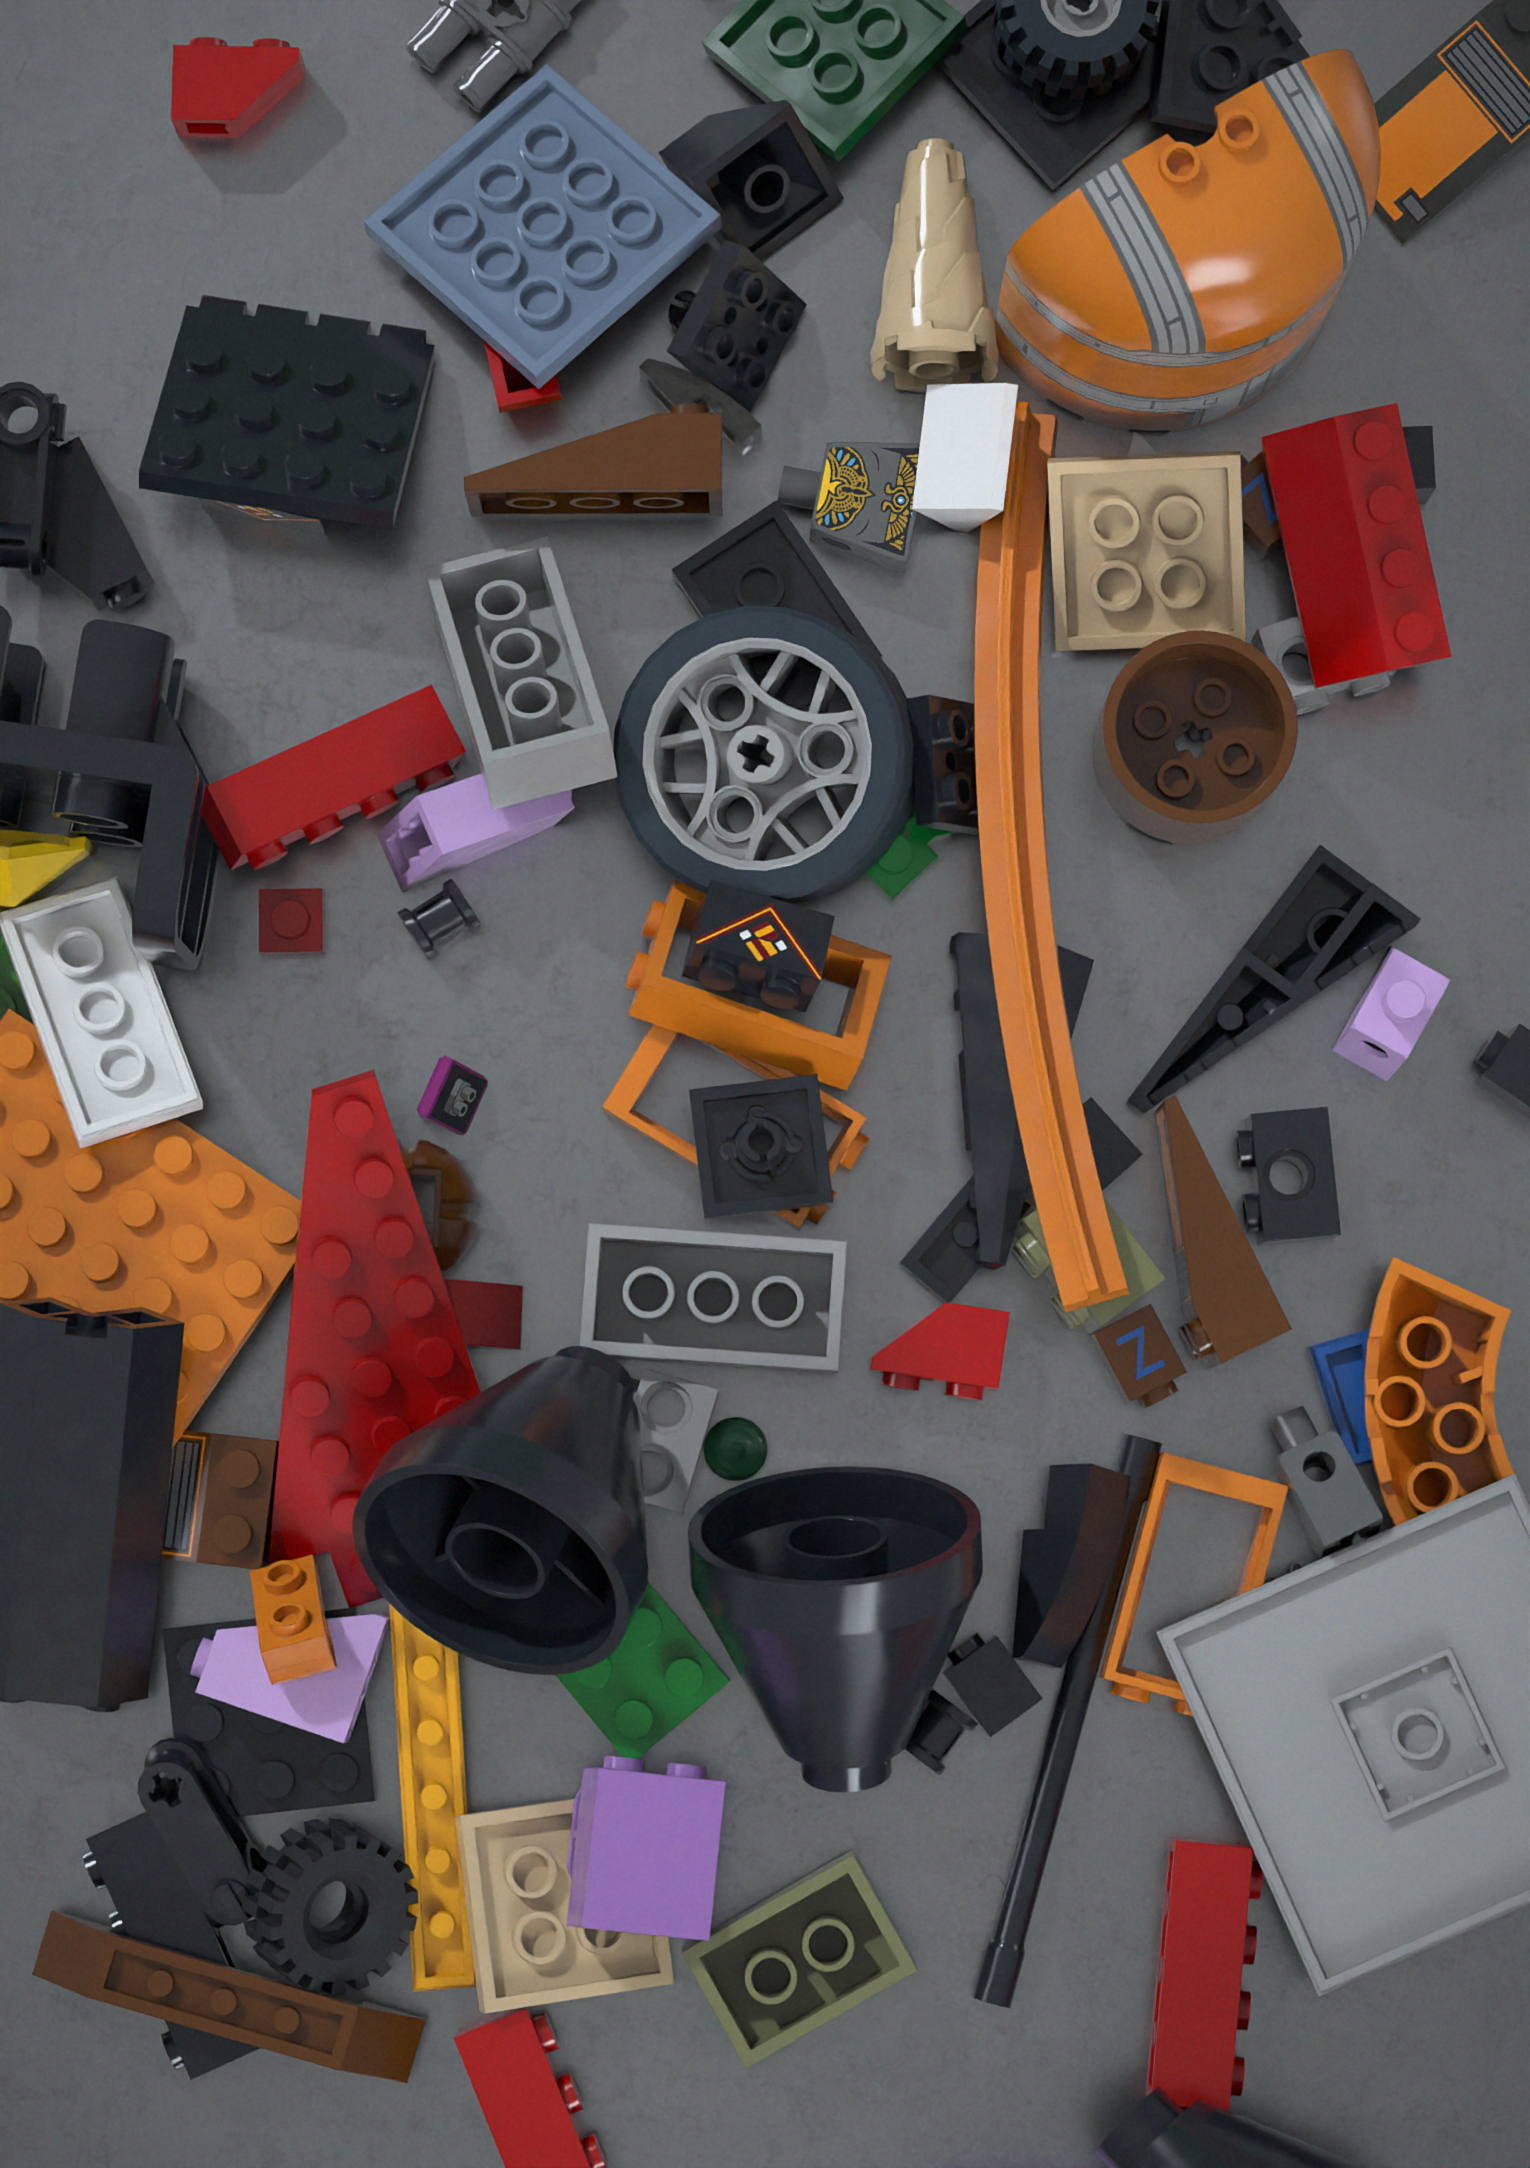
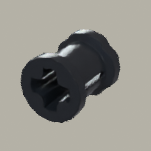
(439, 918)
(938, 1731)

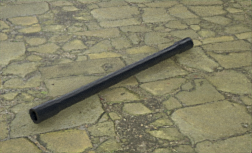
(1006, 1947)

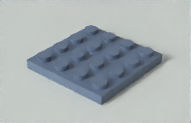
(543, 225)

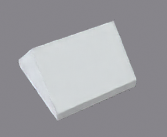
(964, 453)

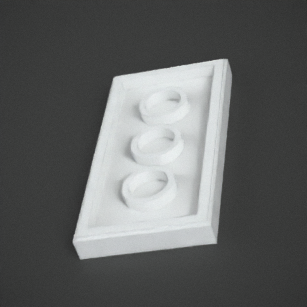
(99, 1012)

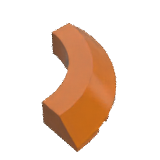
(1432, 1391)

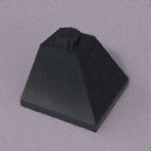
(755, 173)

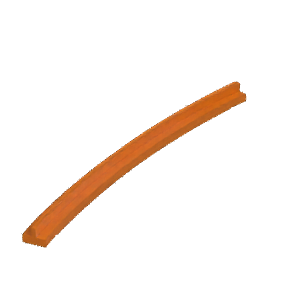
(1019, 879)

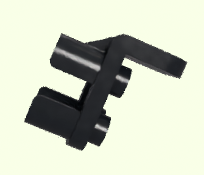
(118, 773)

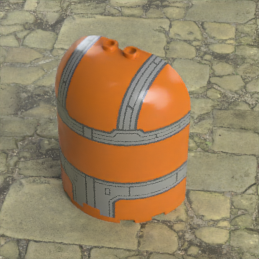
(1198, 269)

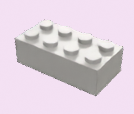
(521, 673)
(713, 1298)

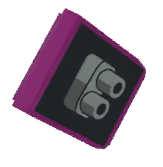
(452, 1096)

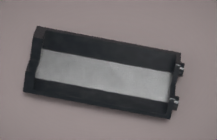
(82, 1498)

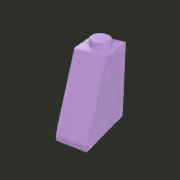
(459, 826)
(321, 1703)

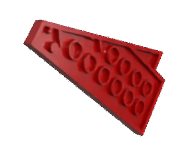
(367, 1333)

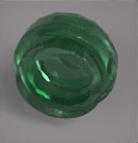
(735, 1449)

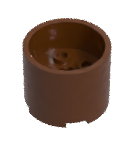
(1216, 693)

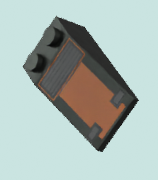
(1455, 118)

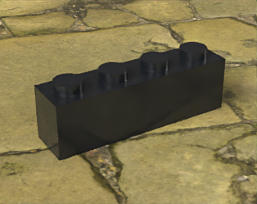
(160, 1909)

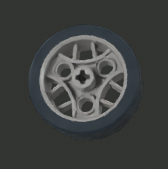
(691, 675)

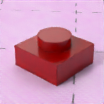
(292, 921)

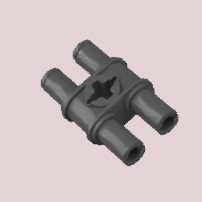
(510, 41)

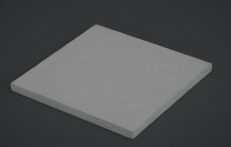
(1379, 1731)

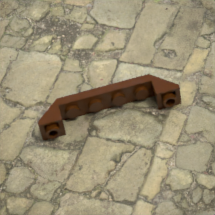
(227, 2000)

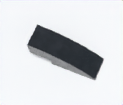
(1067, 1561)

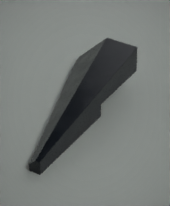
(1308, 940)
(987, 1095)

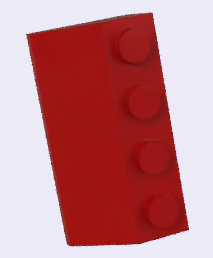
(1355, 546)

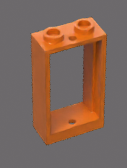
(747, 1028)
(647, 1063)
(1207, 1479)

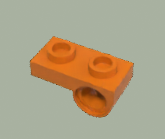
(291, 1620)

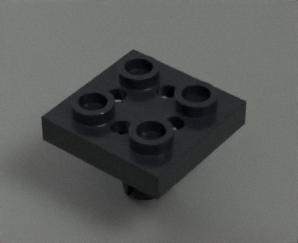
(735, 324)
(944, 763)
(760, 1146)

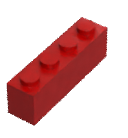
(332, 778)
(1201, 1971)
(523, 2095)

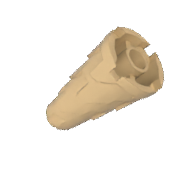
(934, 291)

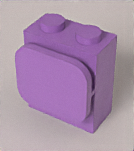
(645, 1849)

